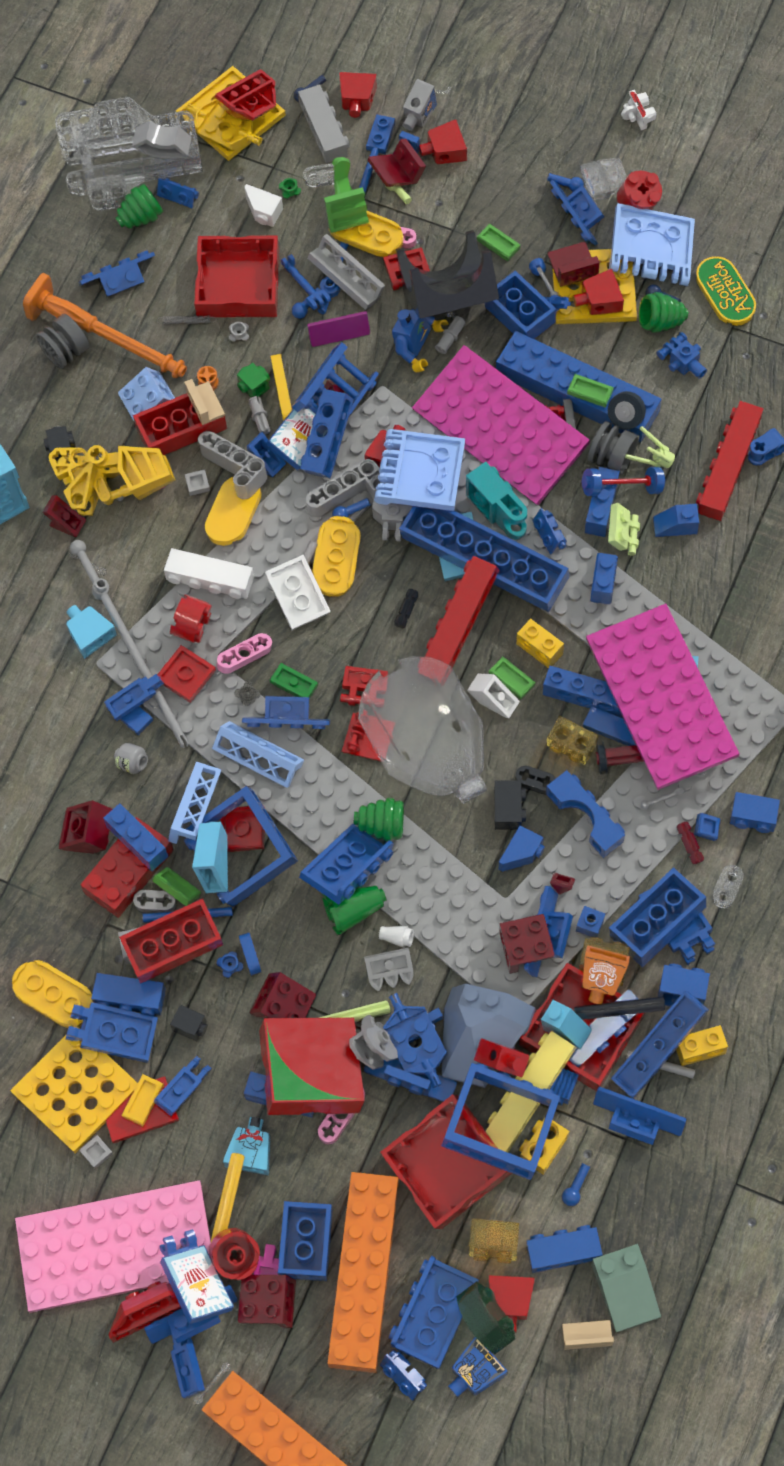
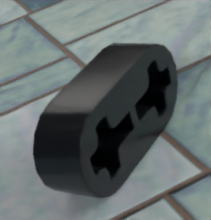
(537, 775)

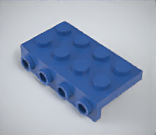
(346, 864)
(432, 1313)

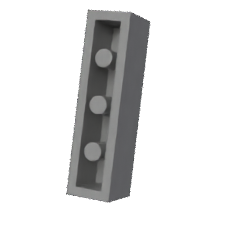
(323, 123)

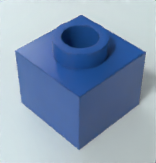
(588, 928)

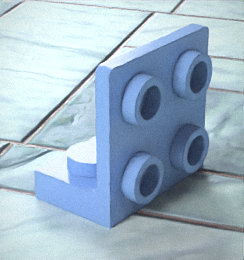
(145, 391)

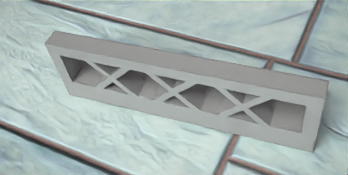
(345, 275)

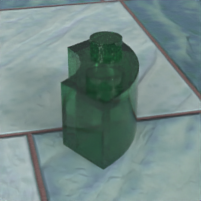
(485, 1317)

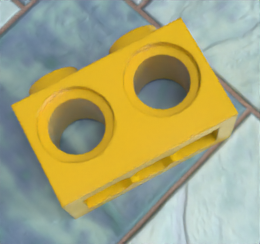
(540, 643)
(702, 1046)
(550, 1148)

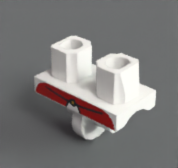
(634, 110)

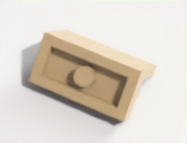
(204, 401)
(587, 1335)

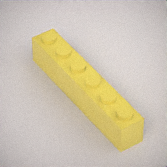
(541, 1072)

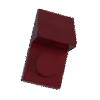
(63, 517)

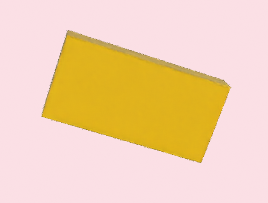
(142, 1100)

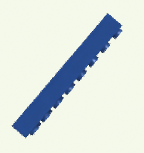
(660, 1044)

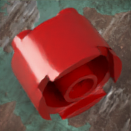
(640, 190)
(190, 619)
(247, 1253)

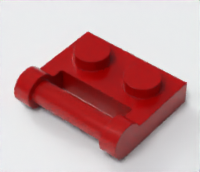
(415, 256)

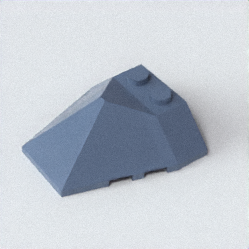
(478, 1014)

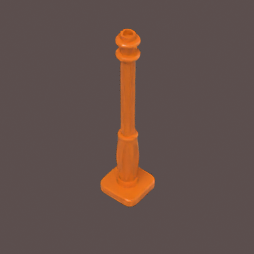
(41, 298)

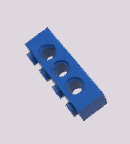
(329, 444)
(579, 690)

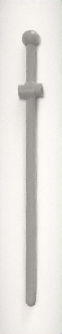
(100, 592)

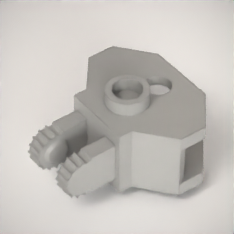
(390, 517)
(373, 1043)

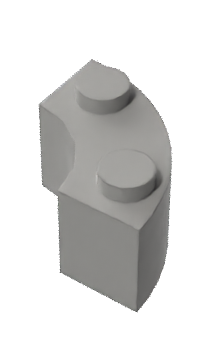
(161, 141)

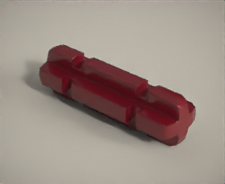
(690, 842)

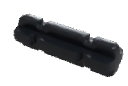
(406, 608)

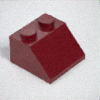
(85, 828)

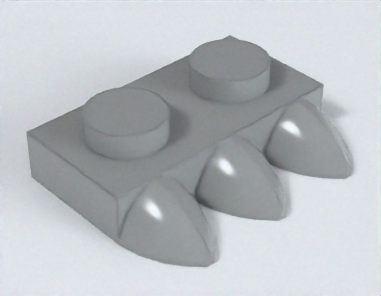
(389, 966)

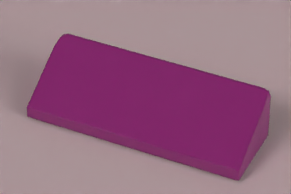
(338, 329)

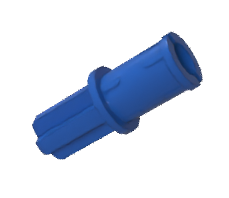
(558, 302)

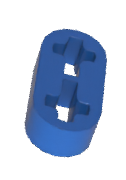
(250, 954)

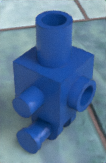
(683, 356)

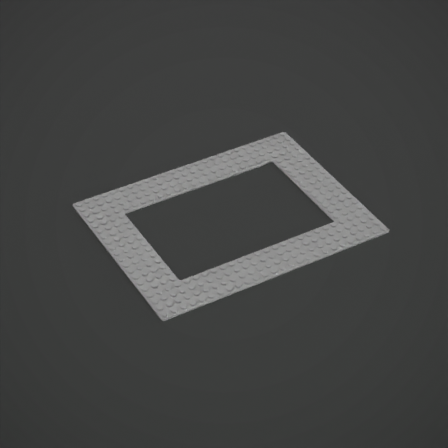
(423, 882)

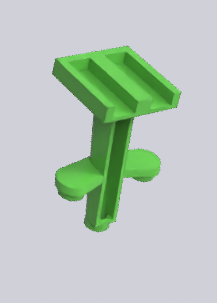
(347, 206)

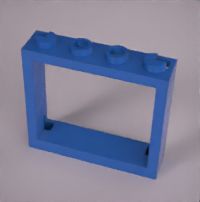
(268, 873)
(488, 1153)

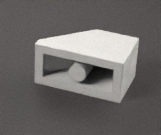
(263, 205)
(493, 694)

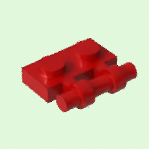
(356, 680)

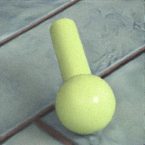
(401, 193)

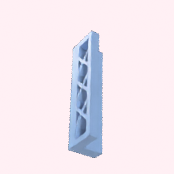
(260, 746)
(195, 783)

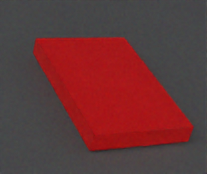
(123, 1129)

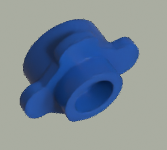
(232, 958)

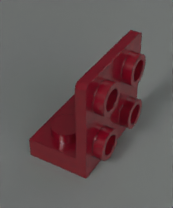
(399, 168)
(573, 264)
(525, 941)
(282, 998)
(267, 1300)

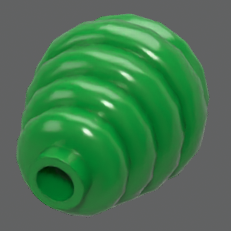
(138, 208)
(661, 312)
(381, 819)

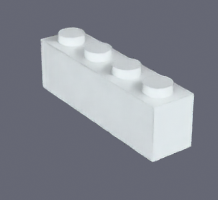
(209, 574)

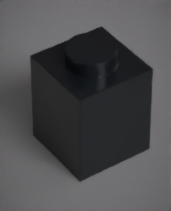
(189, 1023)

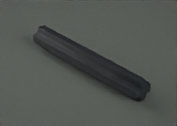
(620, 1008)

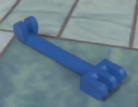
(314, 297)

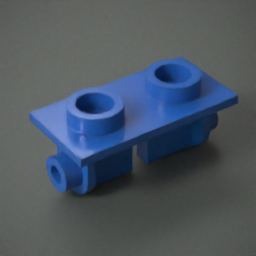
(176, 193)
(545, 523)
(395, 1366)

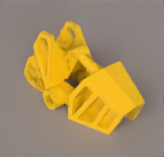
(141, 468)

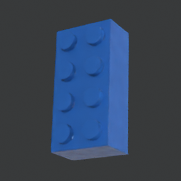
(658, 916)

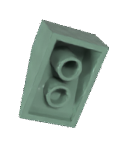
(626, 1288)

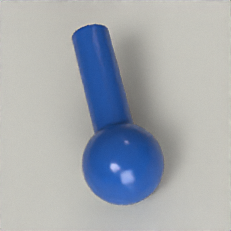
(573, 183)
(300, 309)
(342, 511)
(571, 1195)

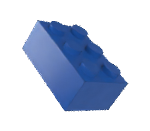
(522, 307)
(305, 1240)

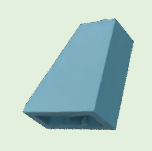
(210, 857)
(566, 1024)

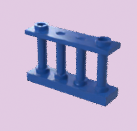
(326, 371)

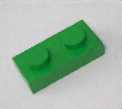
(293, 682)

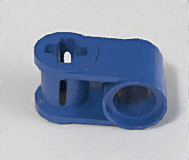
(766, 447)

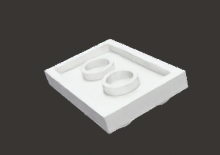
(297, 592)

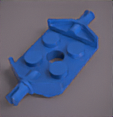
(410, 1022)

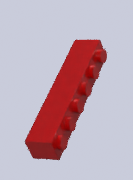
(730, 460)
(462, 611)

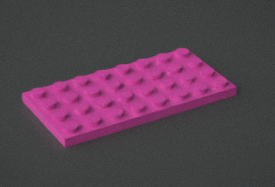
(501, 424)
(662, 696)

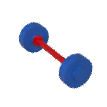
(593, 482)

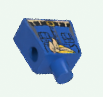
(476, 1370)

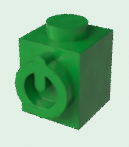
(253, 380)

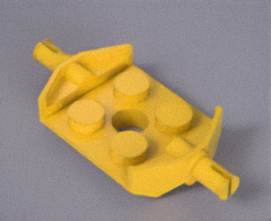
(212, 117)

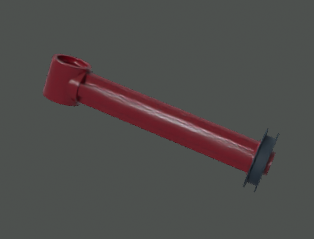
(616, 756)

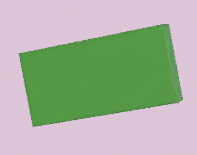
(498, 242)
(590, 390)
(512, 678)
(176, 886)

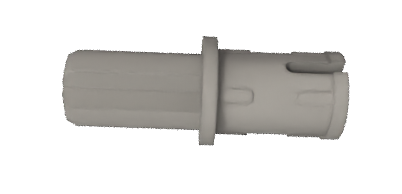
(450, 335)
(259, 415)

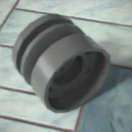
(62, 341)
(608, 446)

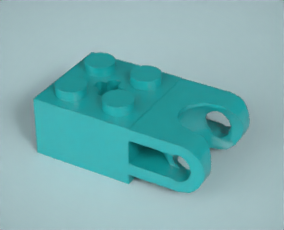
(496, 500)

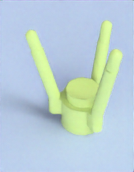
(661, 456)

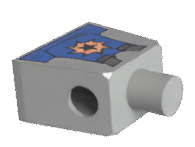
(419, 104)

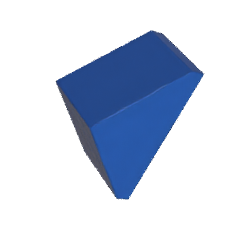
(272, 460)

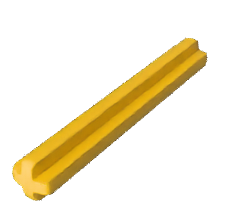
(228, 1193)

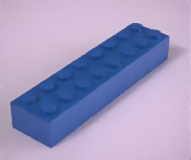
(550, 375)
(460, 538)

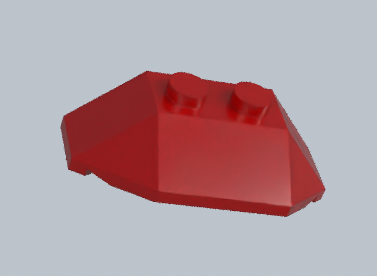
(249, 96)
(143, 1309)

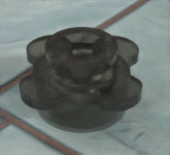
(247, 699)

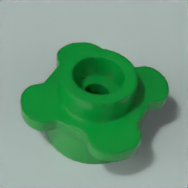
(289, 183)

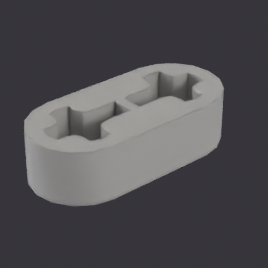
(155, 906)

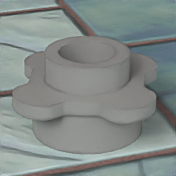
(238, 327)

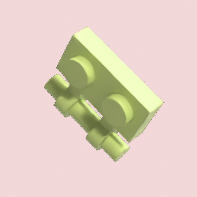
(623, 529)

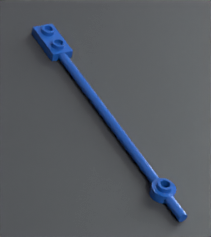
(376, 143)

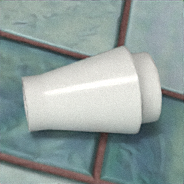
(397, 935)

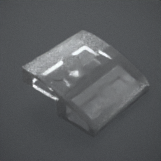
(603, 177)

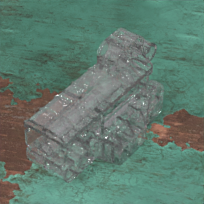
(89, 142)

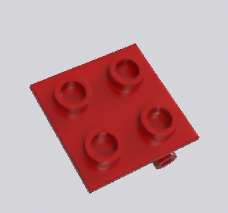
(357, 740)

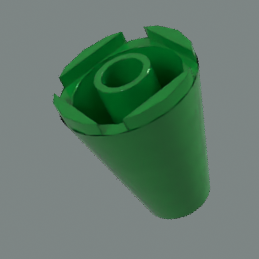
(354, 910)

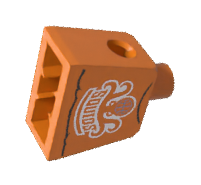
(603, 972)

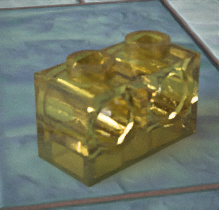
(575, 736)

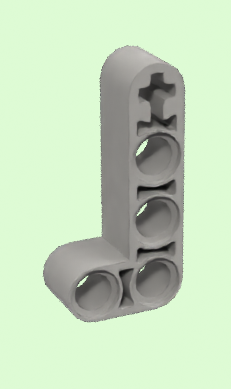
(248, 468)
(320, 501)

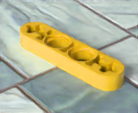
(281, 385)

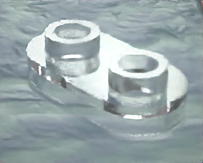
(321, 173)
(727, 887)

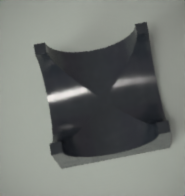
(461, 285)

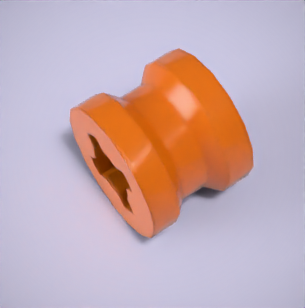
(206, 373)

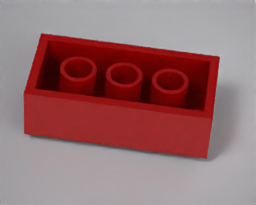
(173, 425)
(120, 875)
(171, 940)

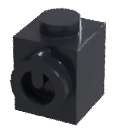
(58, 438)

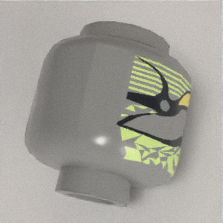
(130, 758)

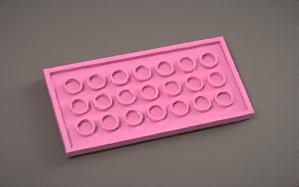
(105, 1244)

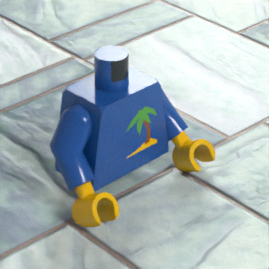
(411, 334)

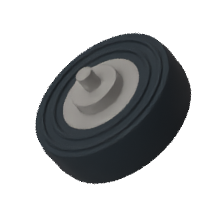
(626, 410)

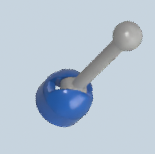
(538, 268)

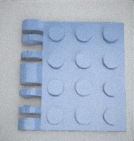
(654, 241)
(422, 471)

